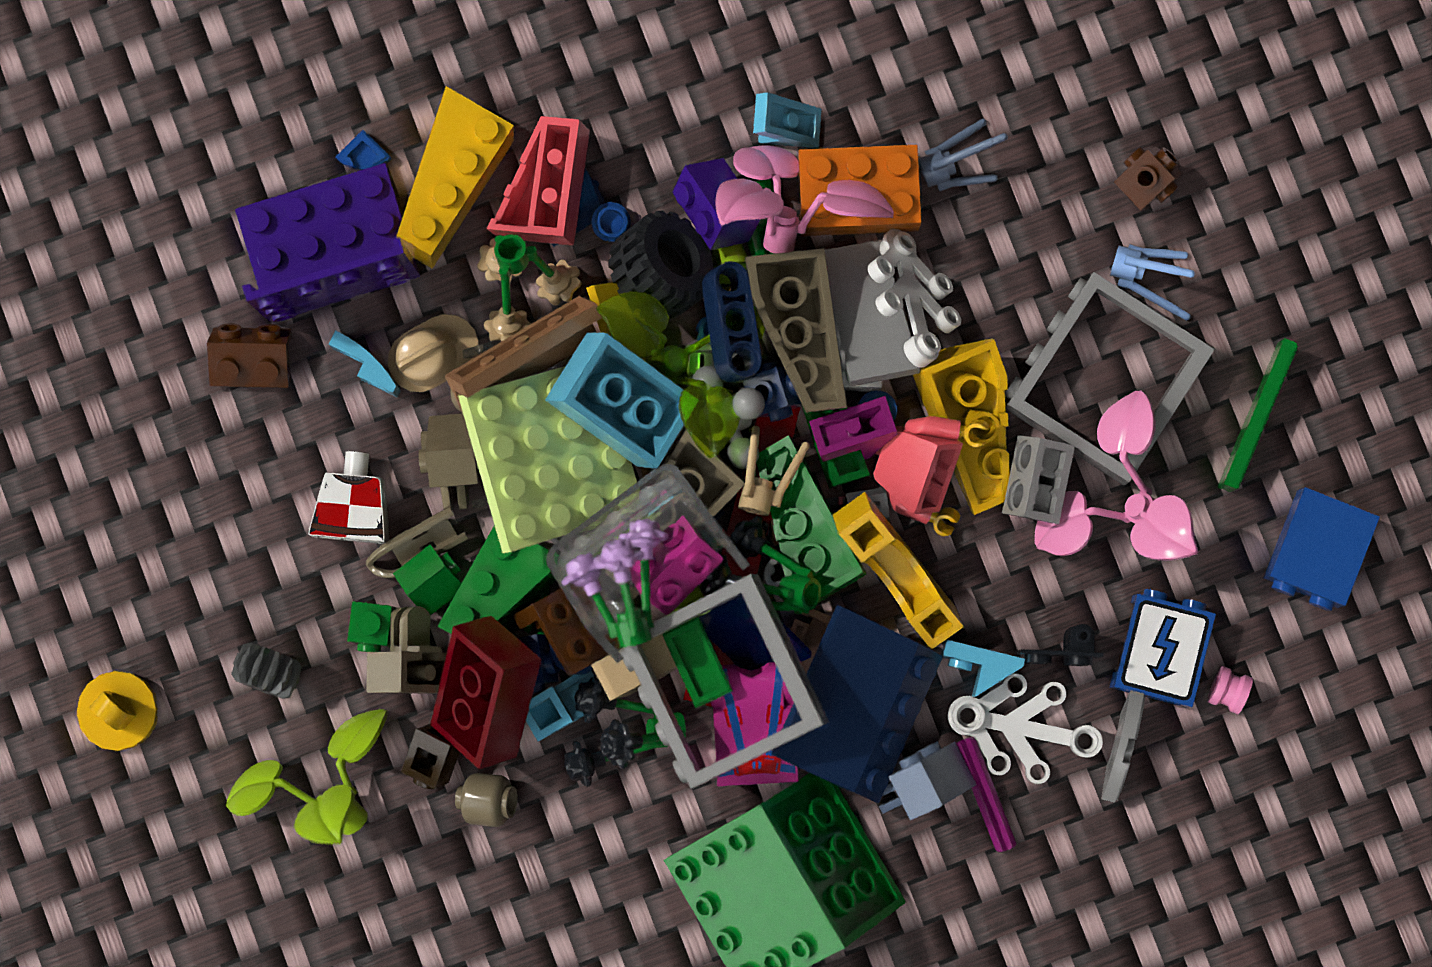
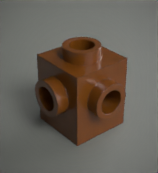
(1137, 182)

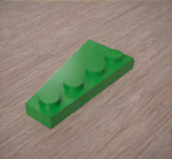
(806, 523)

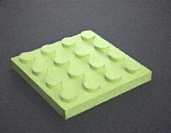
(538, 463)

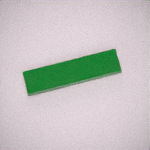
(1258, 415)

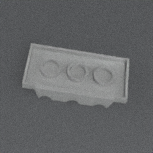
(867, 340)

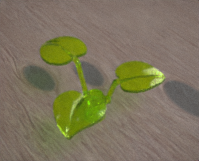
(637, 324)

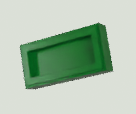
(697, 662)

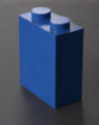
(1320, 549)

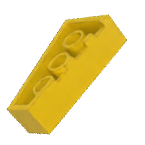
(454, 170)

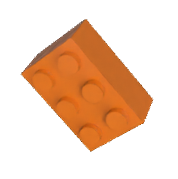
(886, 168)

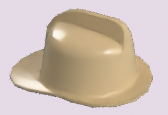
(430, 352)

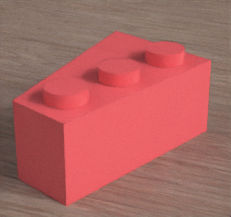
(547, 186)

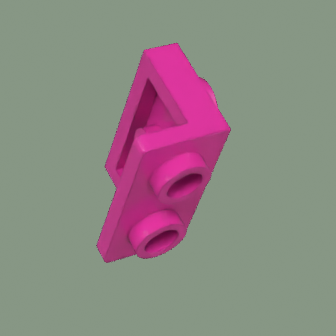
(677, 565)

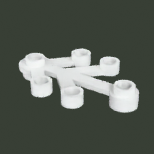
(899, 251)
(1016, 726)

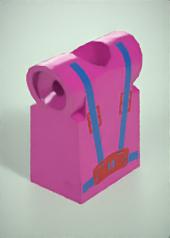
(748, 716)

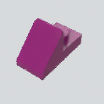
(853, 429)

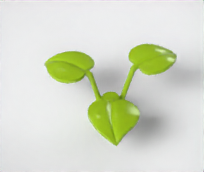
(334, 811)

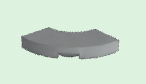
(1123, 746)

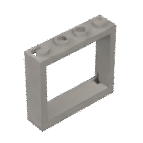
(1060, 328)
(782, 654)

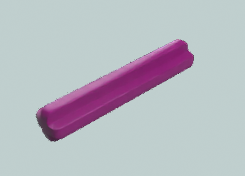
(987, 796)

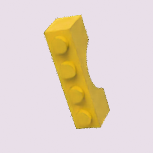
(906, 578)

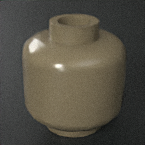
(486, 800)

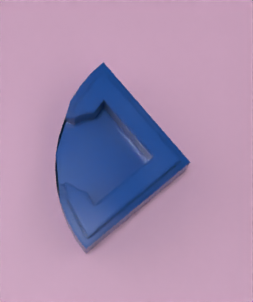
(362, 153)

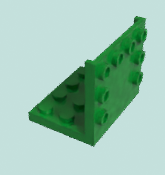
(786, 879)

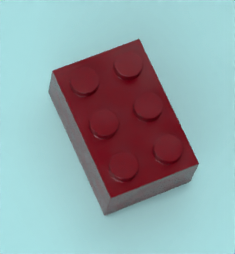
(485, 691)

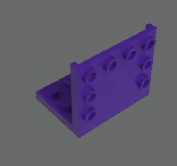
(325, 244)

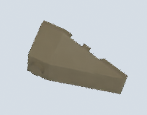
(798, 315)

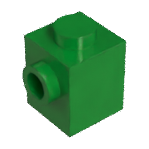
(429, 579)
(370, 626)

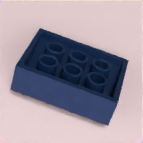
(871, 694)

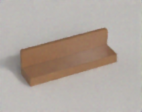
(528, 350)

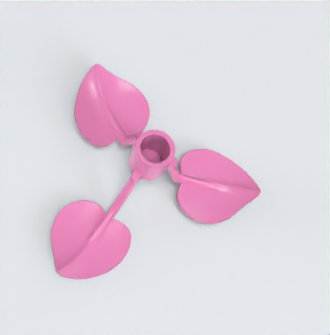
(748, 200)
(1161, 525)

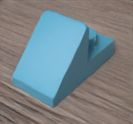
(786, 121)
(992, 664)

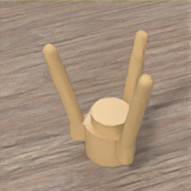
(757, 492)

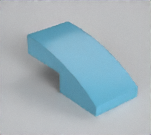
(371, 370)

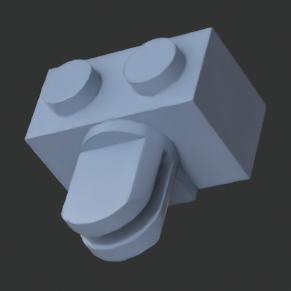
(928, 780)

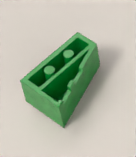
(499, 584)

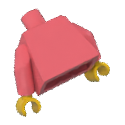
(920, 465)

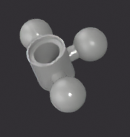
(747, 404)

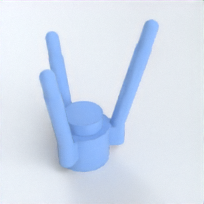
(1131, 264)

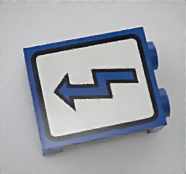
(1164, 648)

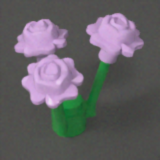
(619, 557)

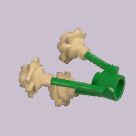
(509, 257)

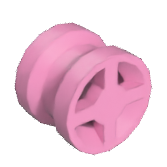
(1230, 690)

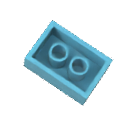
(619, 400)

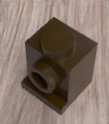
(421, 759)

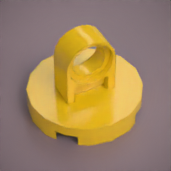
(117, 710)

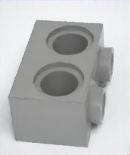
(1038, 479)

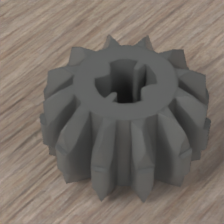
(266, 670)

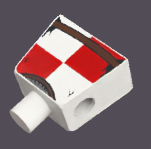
(351, 504)

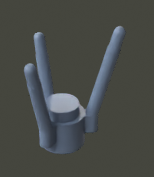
(939, 165)

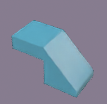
(555, 707)

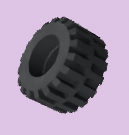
(662, 259)

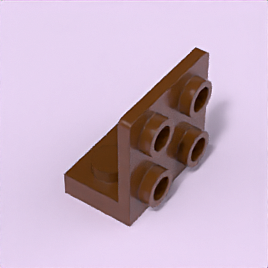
(564, 631)

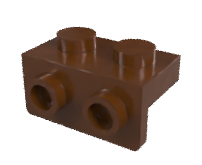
(249, 356)

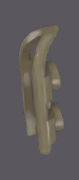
(406, 546)

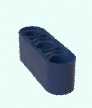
(740, 305)

